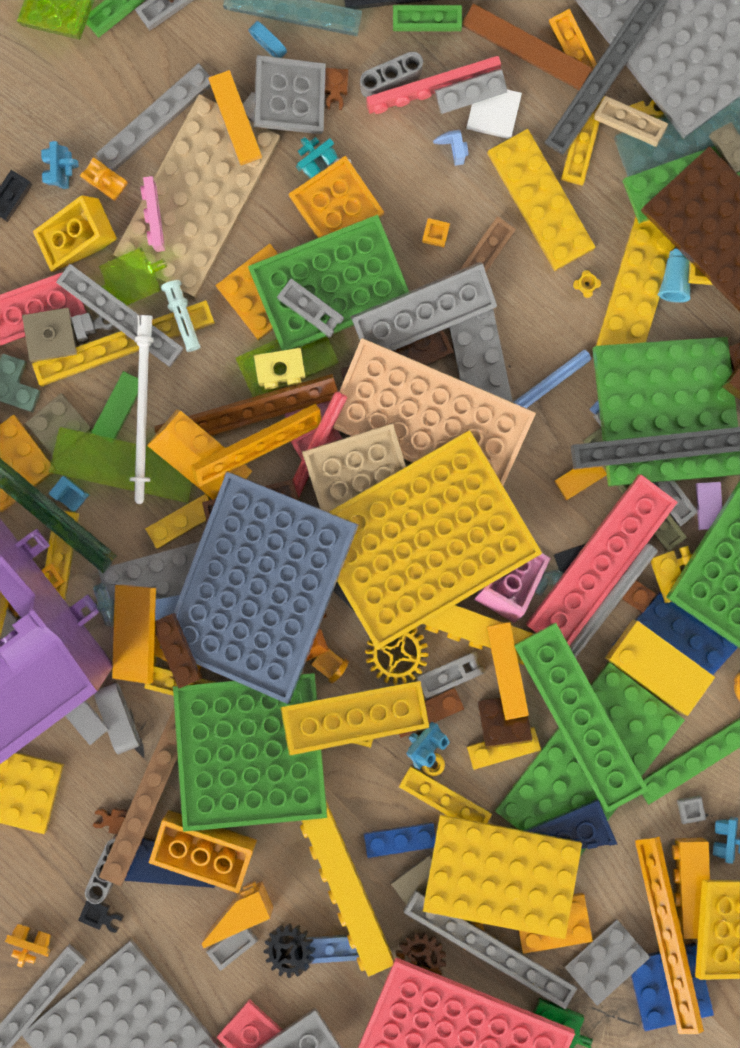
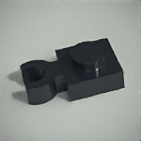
(97, 915)

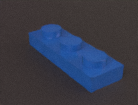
(400, 840)

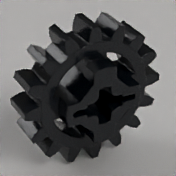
(279, 945)

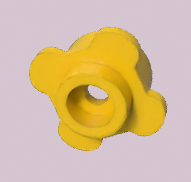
(591, 279)

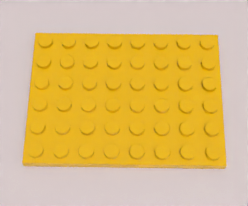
(430, 539)

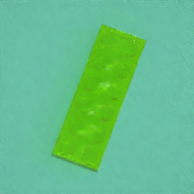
(113, 463)

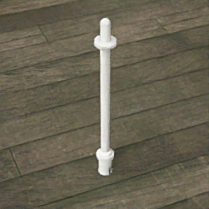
(144, 340)

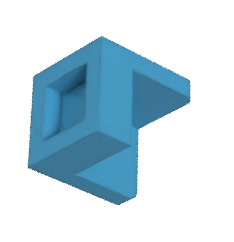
(69, 493)

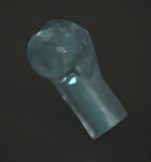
(549, 578)

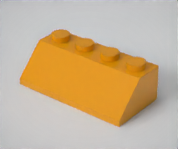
(185, 443)
(205, 855)

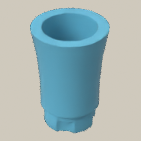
(675, 280)

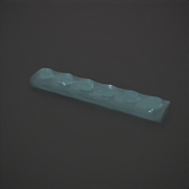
(302, 12)

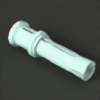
(179, 304)

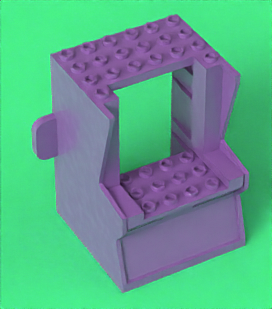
(50, 655)

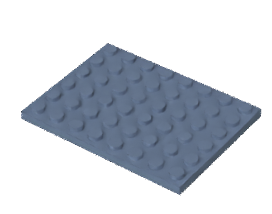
(261, 585)

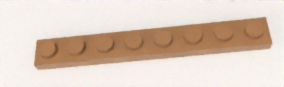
(142, 806)

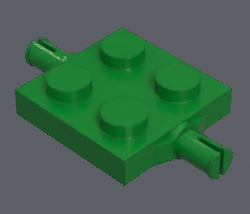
(564, 1017)

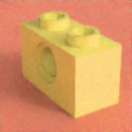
(267, 363)

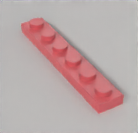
(425, 88)

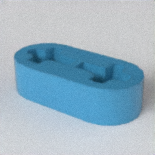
(267, 40)

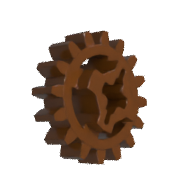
(426, 949)

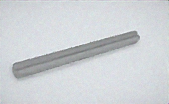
(613, 598)

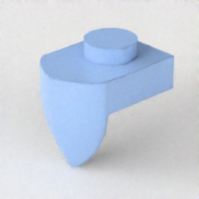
(459, 147)

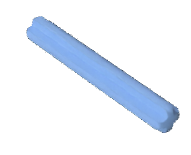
(554, 379)

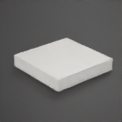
(495, 115)

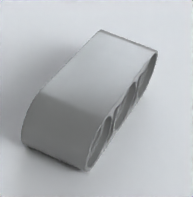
(396, 65)
(118, 718)
(95, 880)

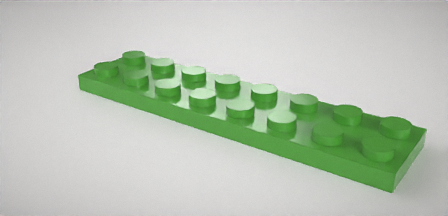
(581, 717)

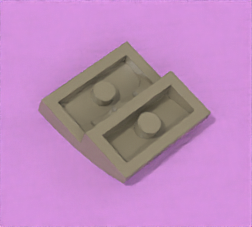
(413, 879)

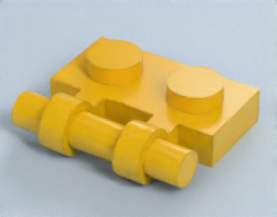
(667, 569)

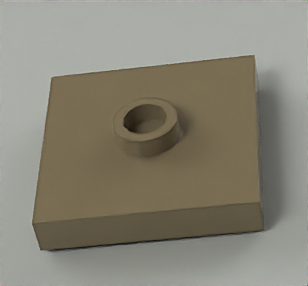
(49, 335)

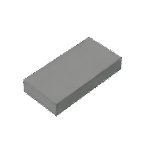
(229, 949)

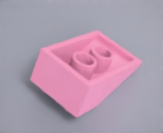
(514, 591)

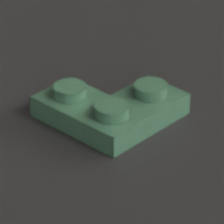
(10, 388)

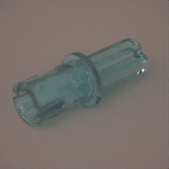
(105, 604)

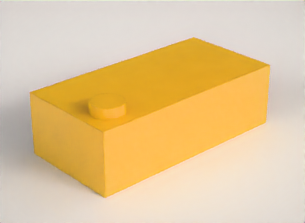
(660, 667)

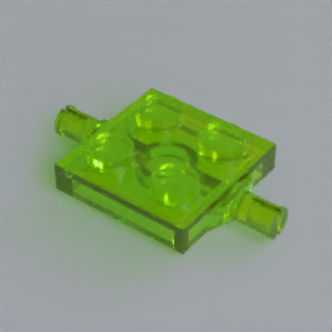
(131, 276)

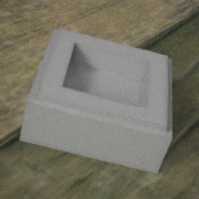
(691, 809)

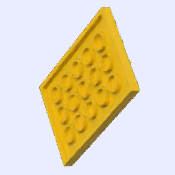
(502, 876)

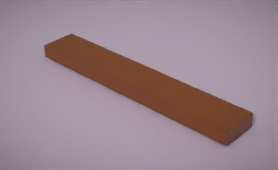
(526, 47)

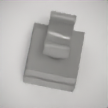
(86, 326)

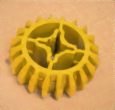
(389, 672)

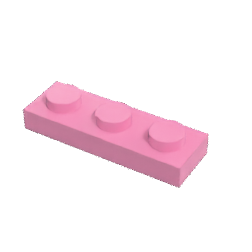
(152, 214)

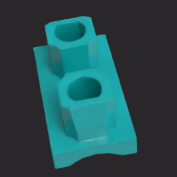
(325, 151)

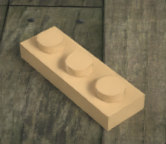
(631, 121)

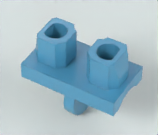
(60, 165)
(425, 744)
(727, 850)

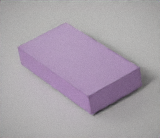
(708, 503)

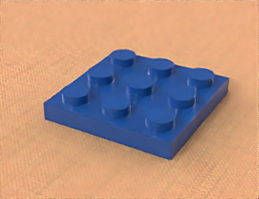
(653, 992)

